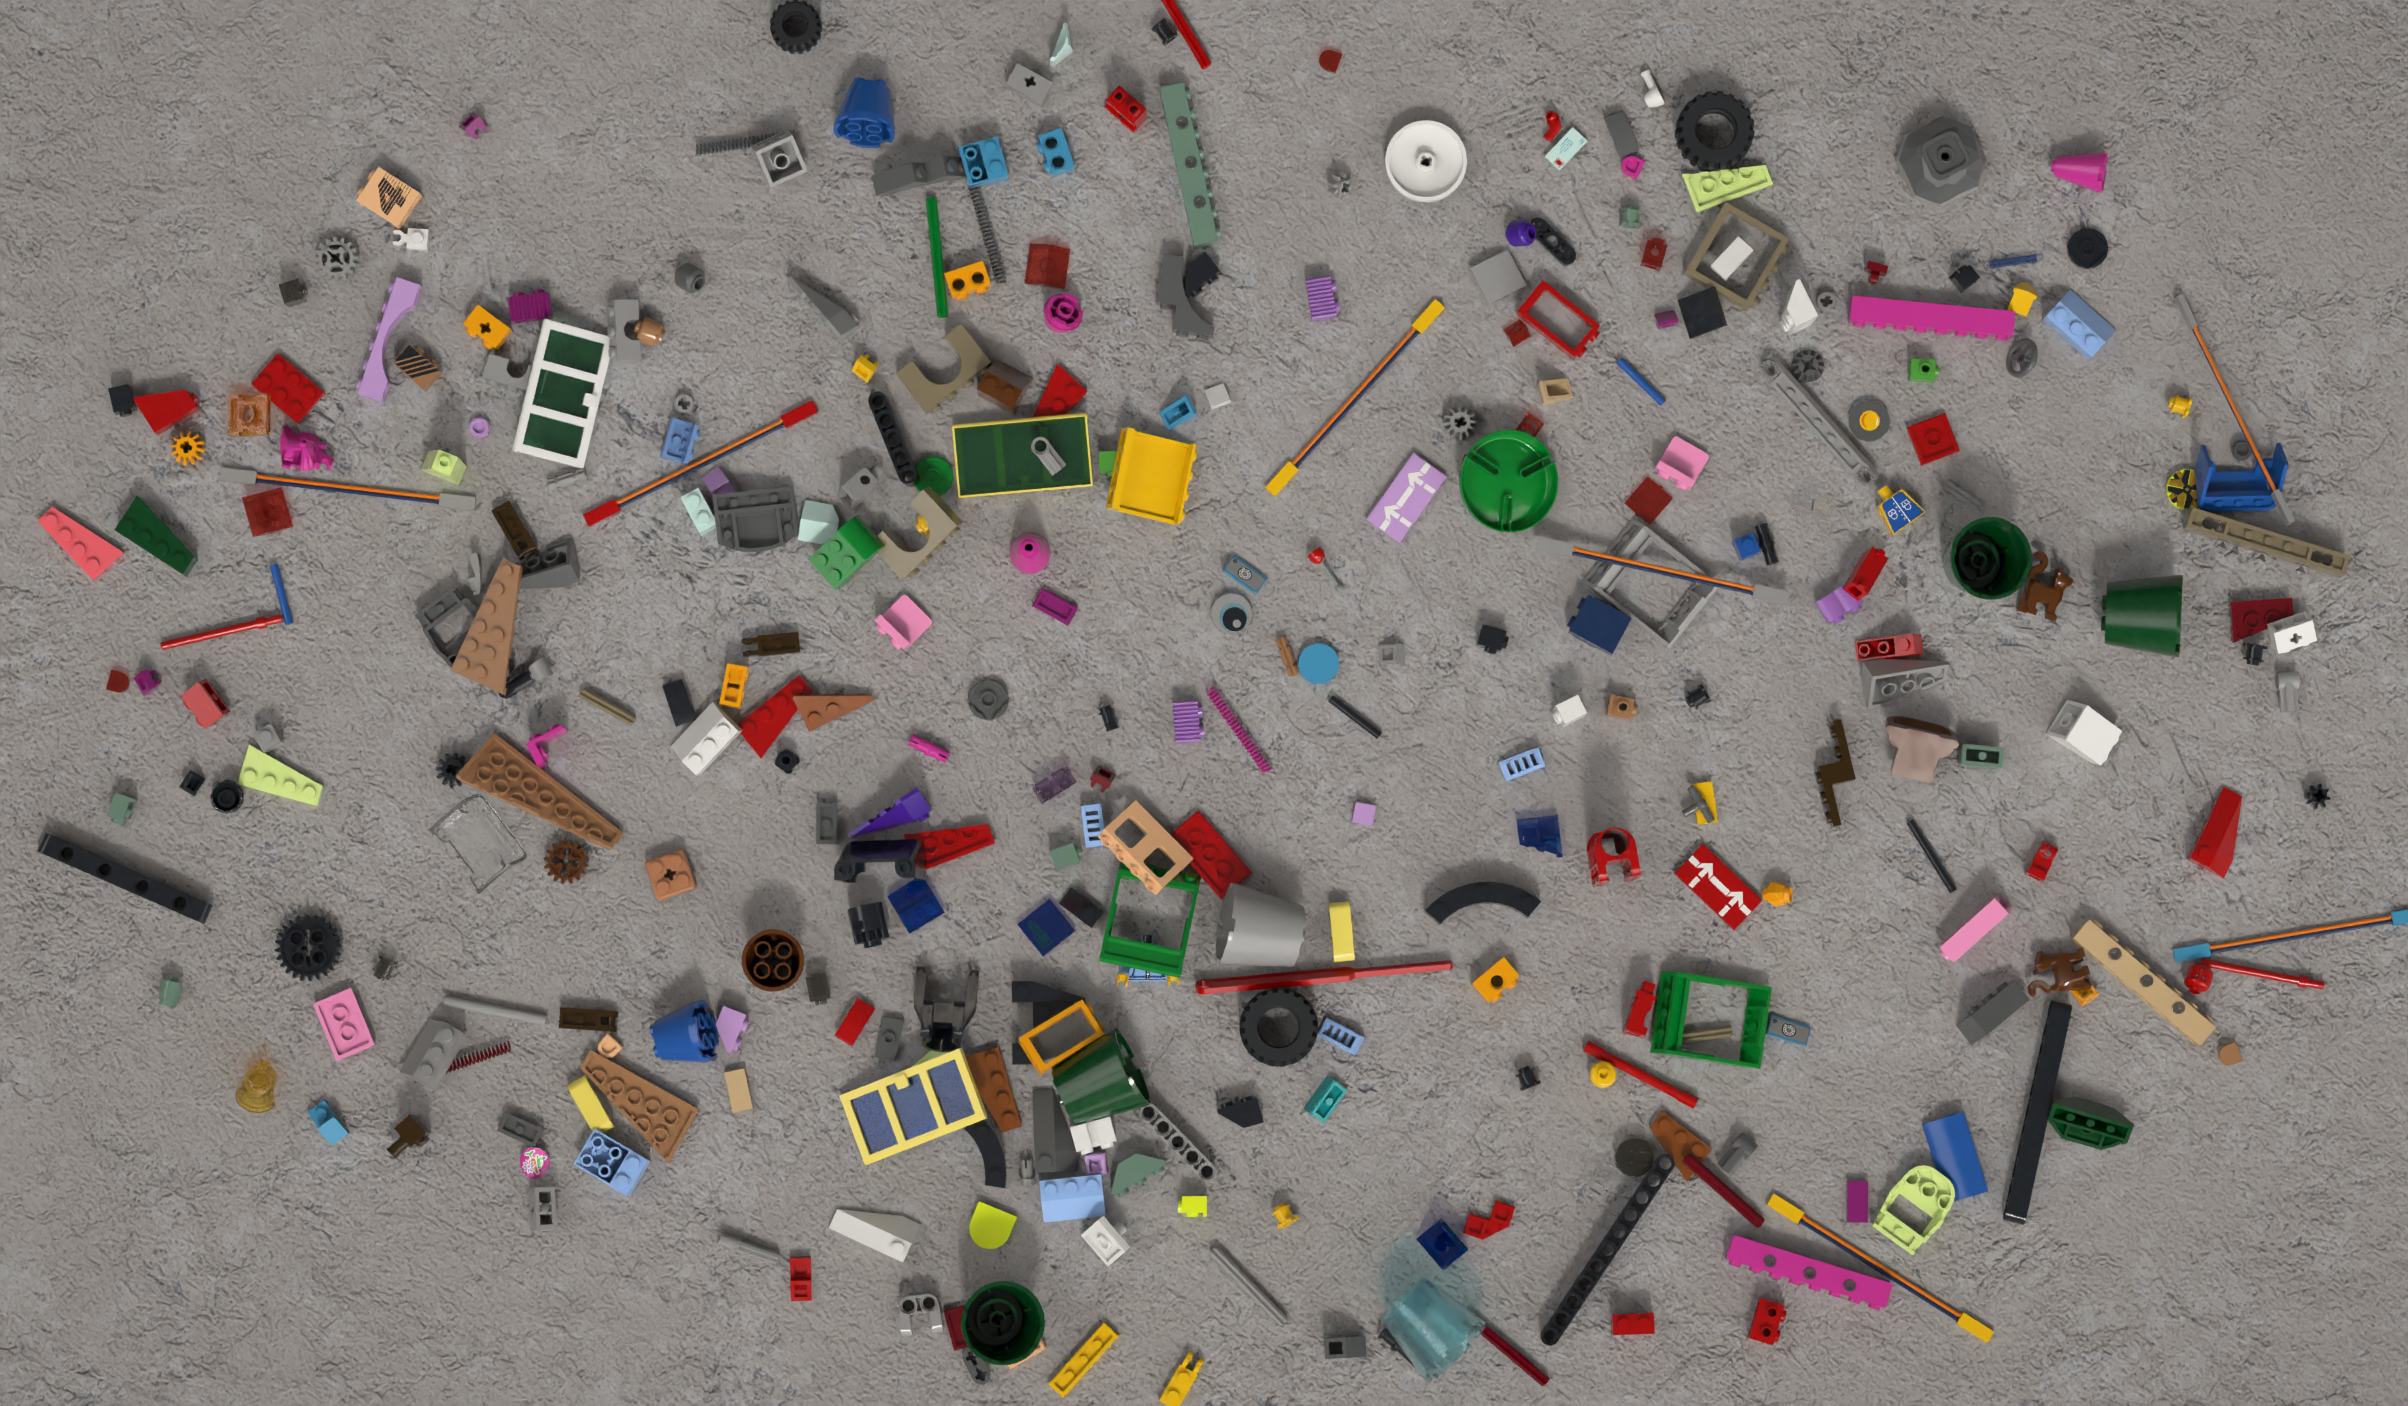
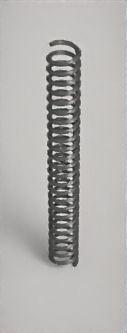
(752, 142)
(986, 236)

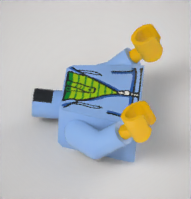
(1135, 975)

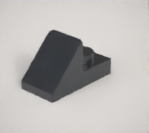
(1081, 907)

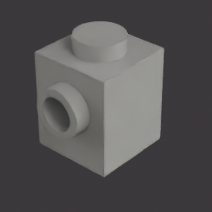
(267, 737)

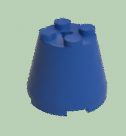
(866, 114)
(686, 1035)

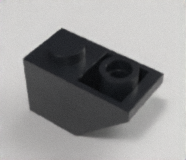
(1200, 272)
(1244, 1113)

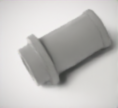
(1027, 1173)

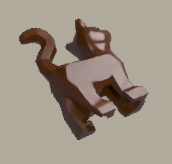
(2037, 591)
(2063, 971)

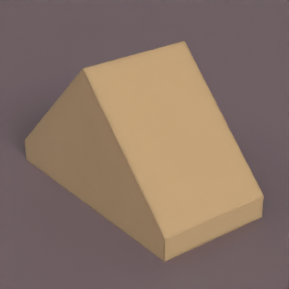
(1554, 391)

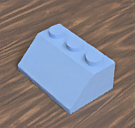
(2079, 325)
(1072, 1198)

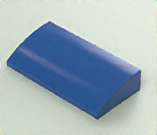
(1955, 1155)

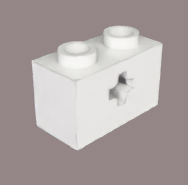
(2292, 632)
(1569, 711)

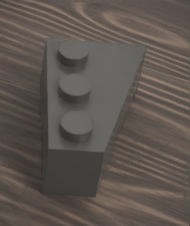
(1992, 1012)

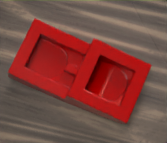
(854, 1022)
(801, 1278)

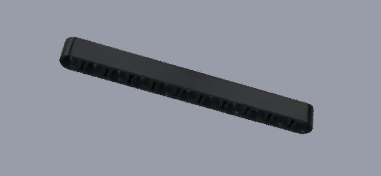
(2037, 1112)
(1608, 1239)

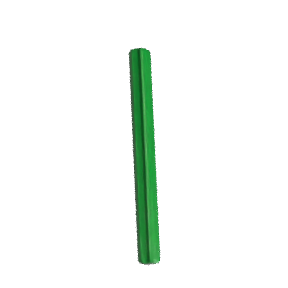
(937, 259)

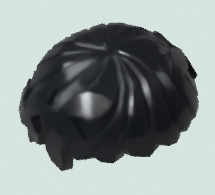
(227, 797)

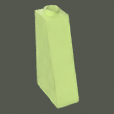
(444, 466)

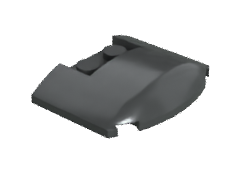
(755, 519)

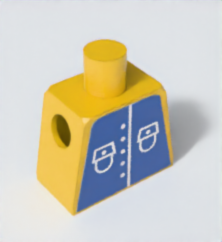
(1897, 509)

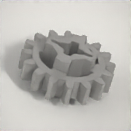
(342, 253)

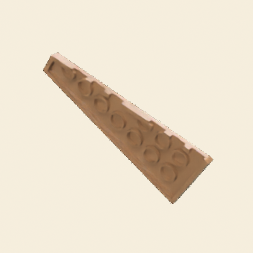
(518, 781)

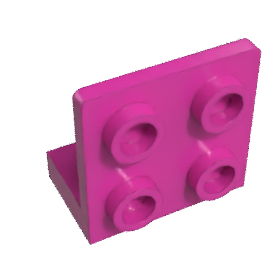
(537, 740)

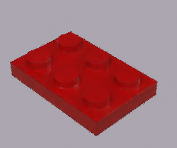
(288, 388)

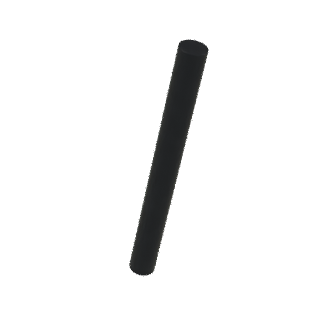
(1931, 856)

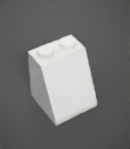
(2084, 732)

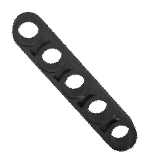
(900, 446)

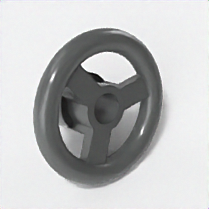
(2025, 359)

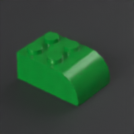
(846, 552)

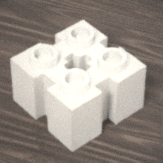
(1093, 1135)

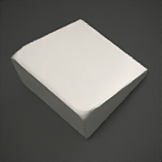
(1217, 396)

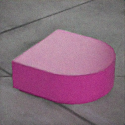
(1632, 166)

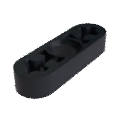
(1567, 248)

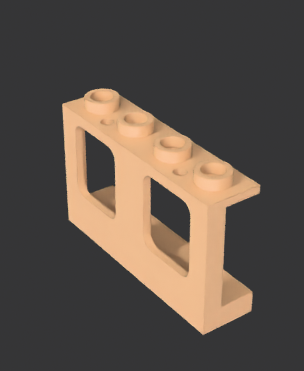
(1155, 838)

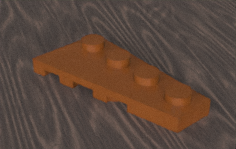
(994, 1087)

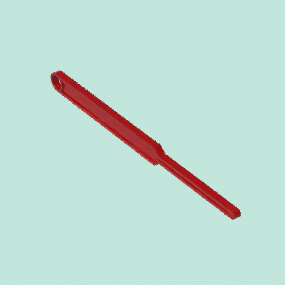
(1311, 977)

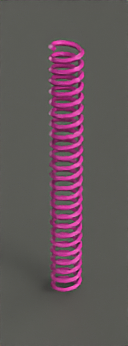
(1246, 743)

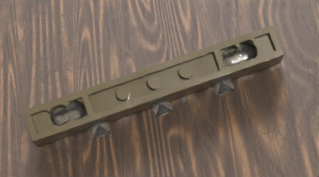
(2266, 543)

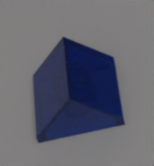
(1442, 1244)

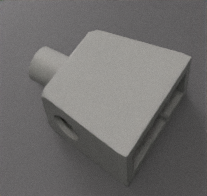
(855, 492)

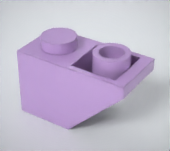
(730, 1026)

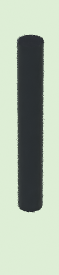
(1355, 717)

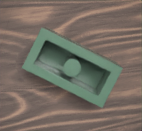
(1981, 756)

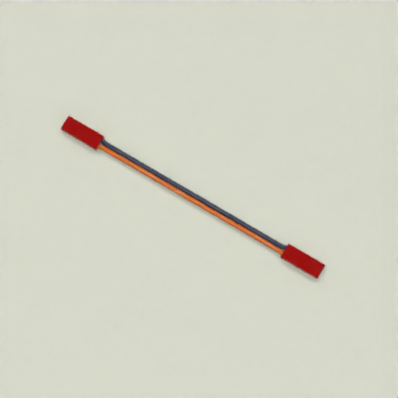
(612, 508)

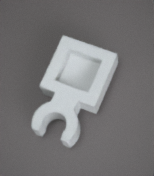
(415, 239)

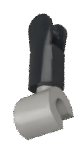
(538, 670)

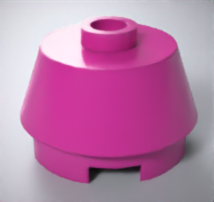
(1062, 313)

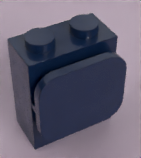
(1598, 624)

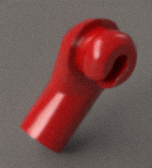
(1554, 125)

